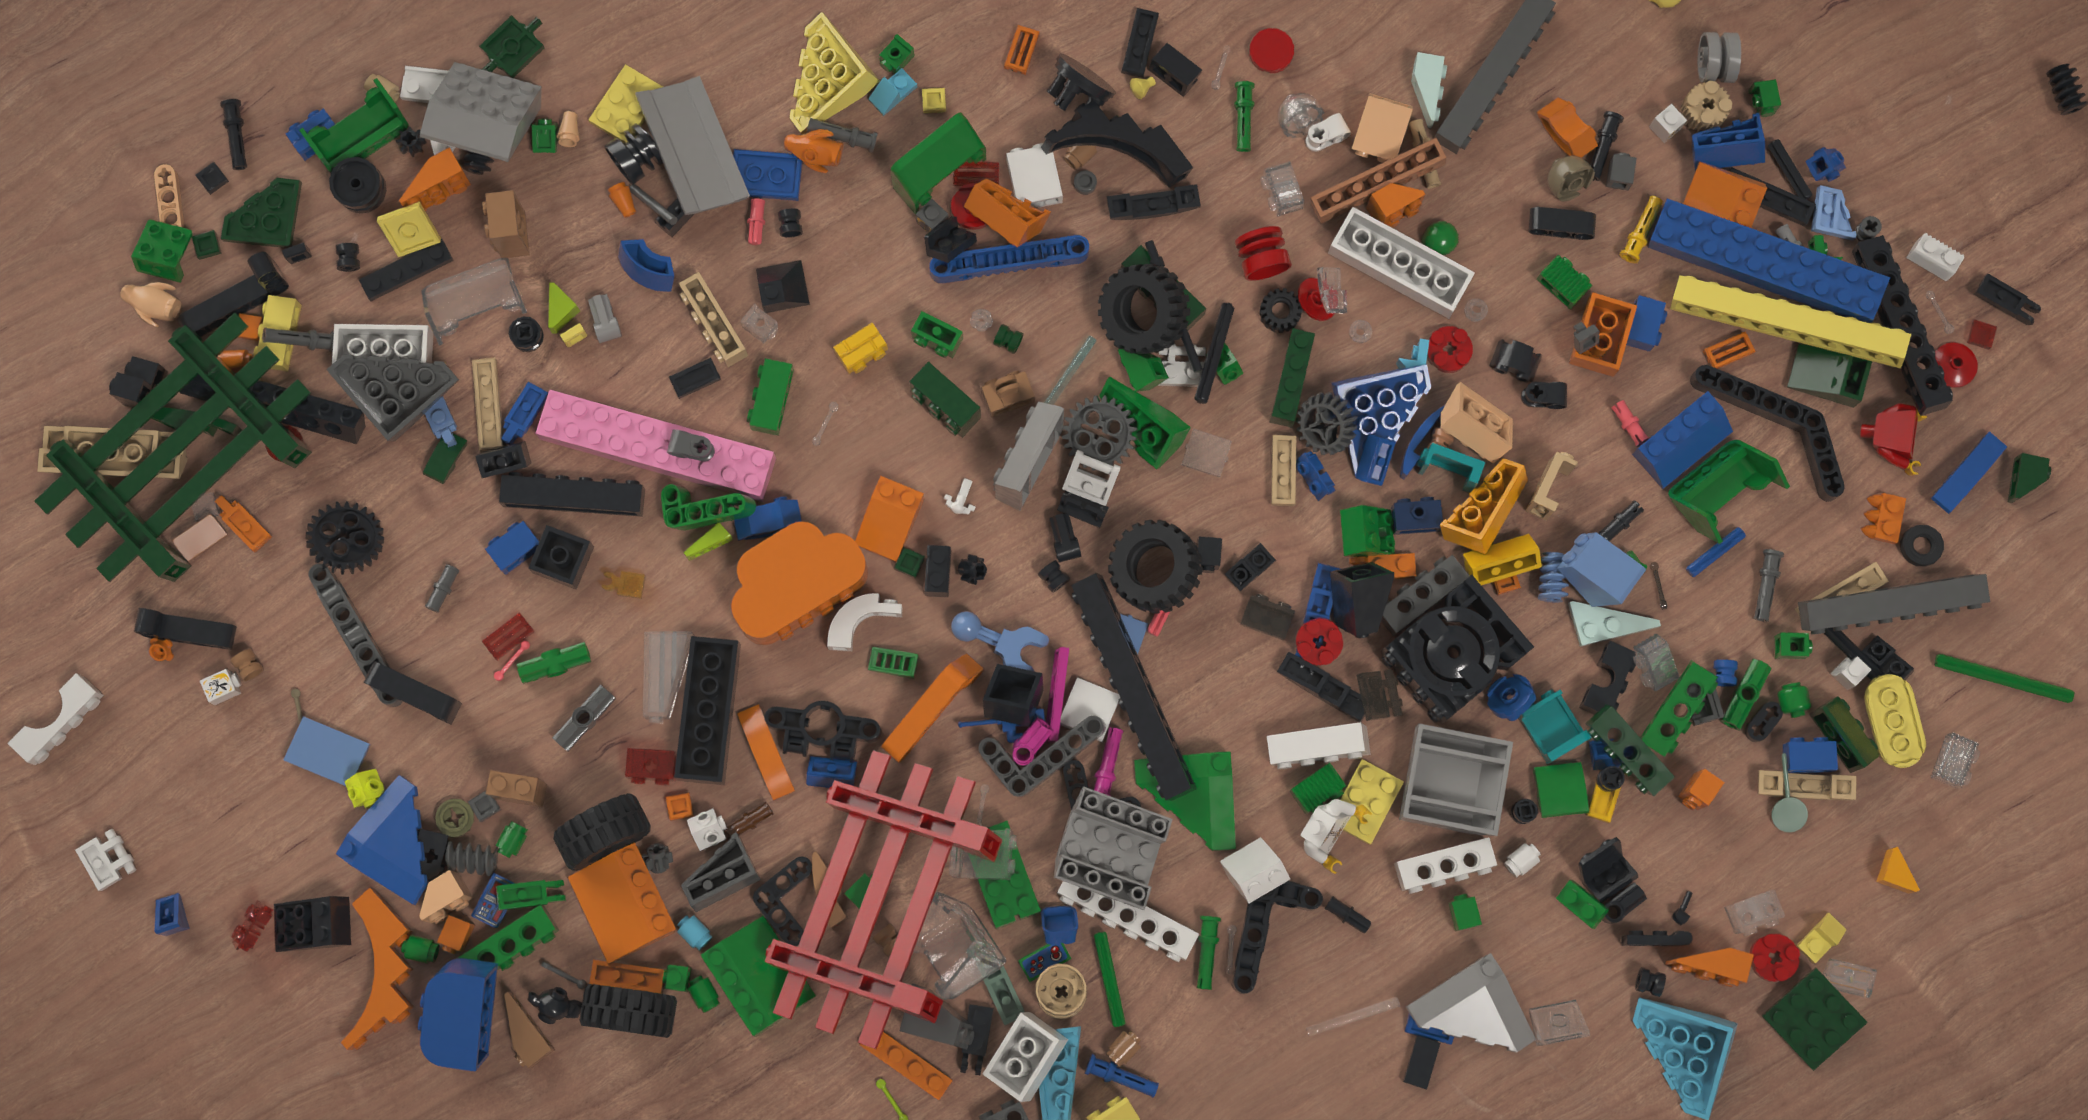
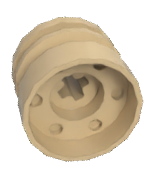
(1060, 977)

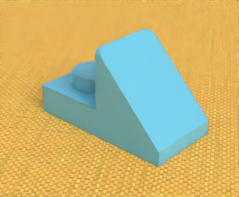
(892, 91)
(1419, 353)

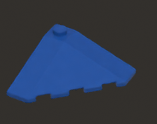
(1382, 403)
(387, 843)

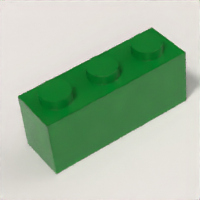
(770, 396)

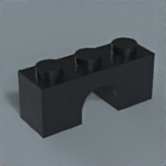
(1618, 662)

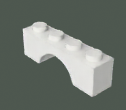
(77, 699)

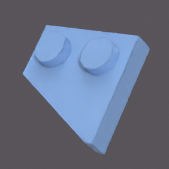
(1831, 214)

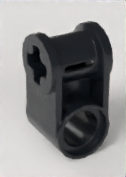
(1550, 395)

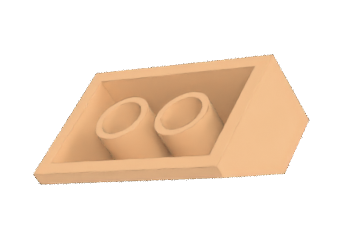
(1477, 423)

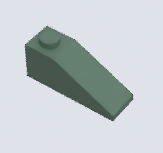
(1004, 996)

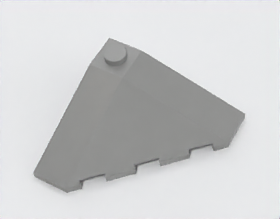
(1477, 1006)

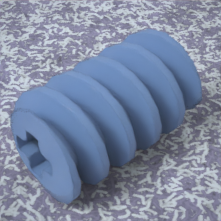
(1552, 578)

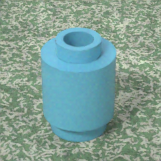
(694, 932)

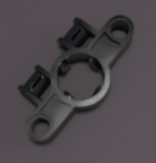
(849, 730)

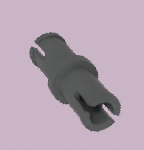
(442, 588)

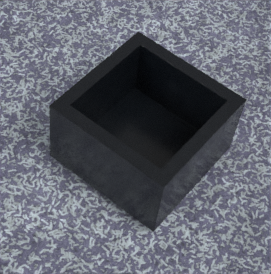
(1013, 695)

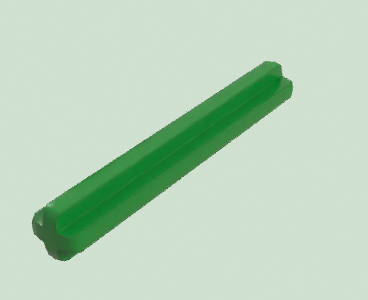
(1109, 979)

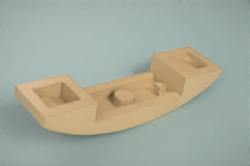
(1807, 786)

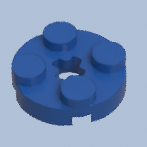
(1515, 706)

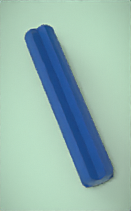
(1715, 552)

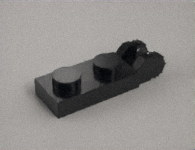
(2006, 299)
(1658, 938)
(981, 1020)

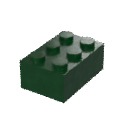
(944, 400)

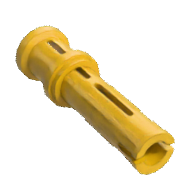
(1638, 238)

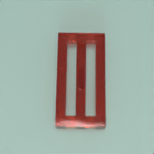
(980, 165)
(497, 655)

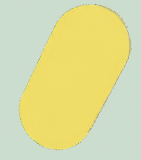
(1895, 720)

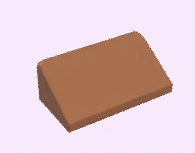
(199, 537)

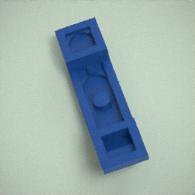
(1411, 458)

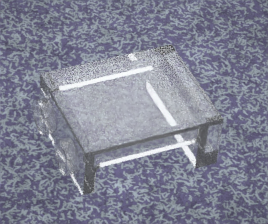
(973, 867)

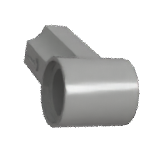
(605, 323)

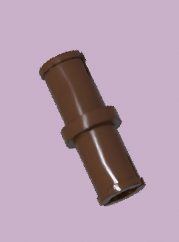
(750, 820)

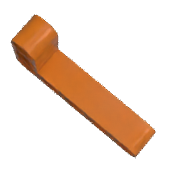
(930, 706)

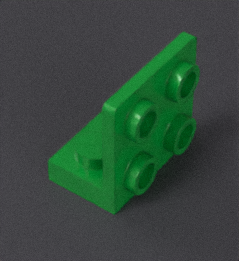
(161, 250)

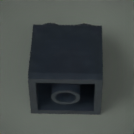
(1360, 597)

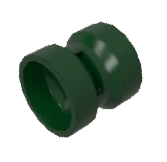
(1008, 338)

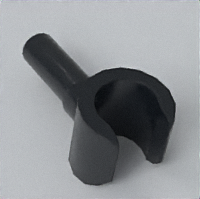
(1680, 915)

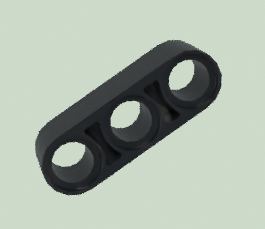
(1562, 223)

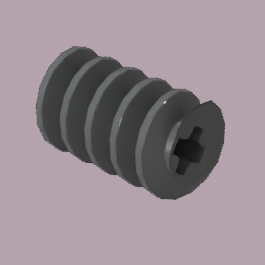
(471, 859)

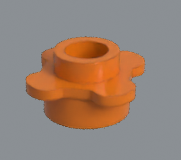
(156, 651)

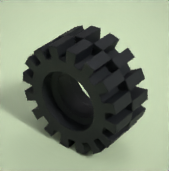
(1280, 297)

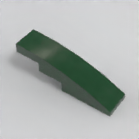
(176, 417)

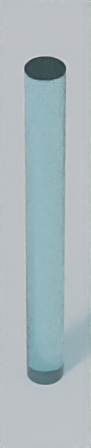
(1070, 371)

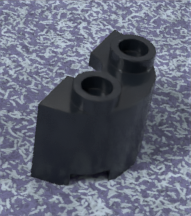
(1516, 359)

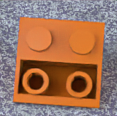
(1394, 203)

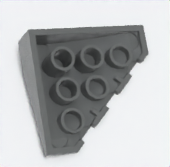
(392, 391)

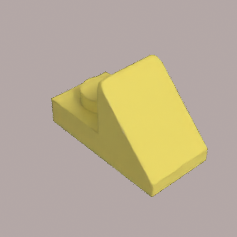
(1821, 938)

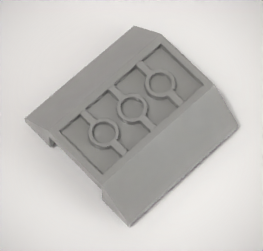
(1110, 847)

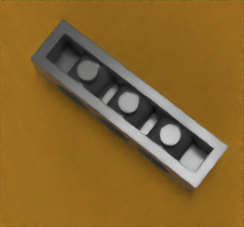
(1454, 576)

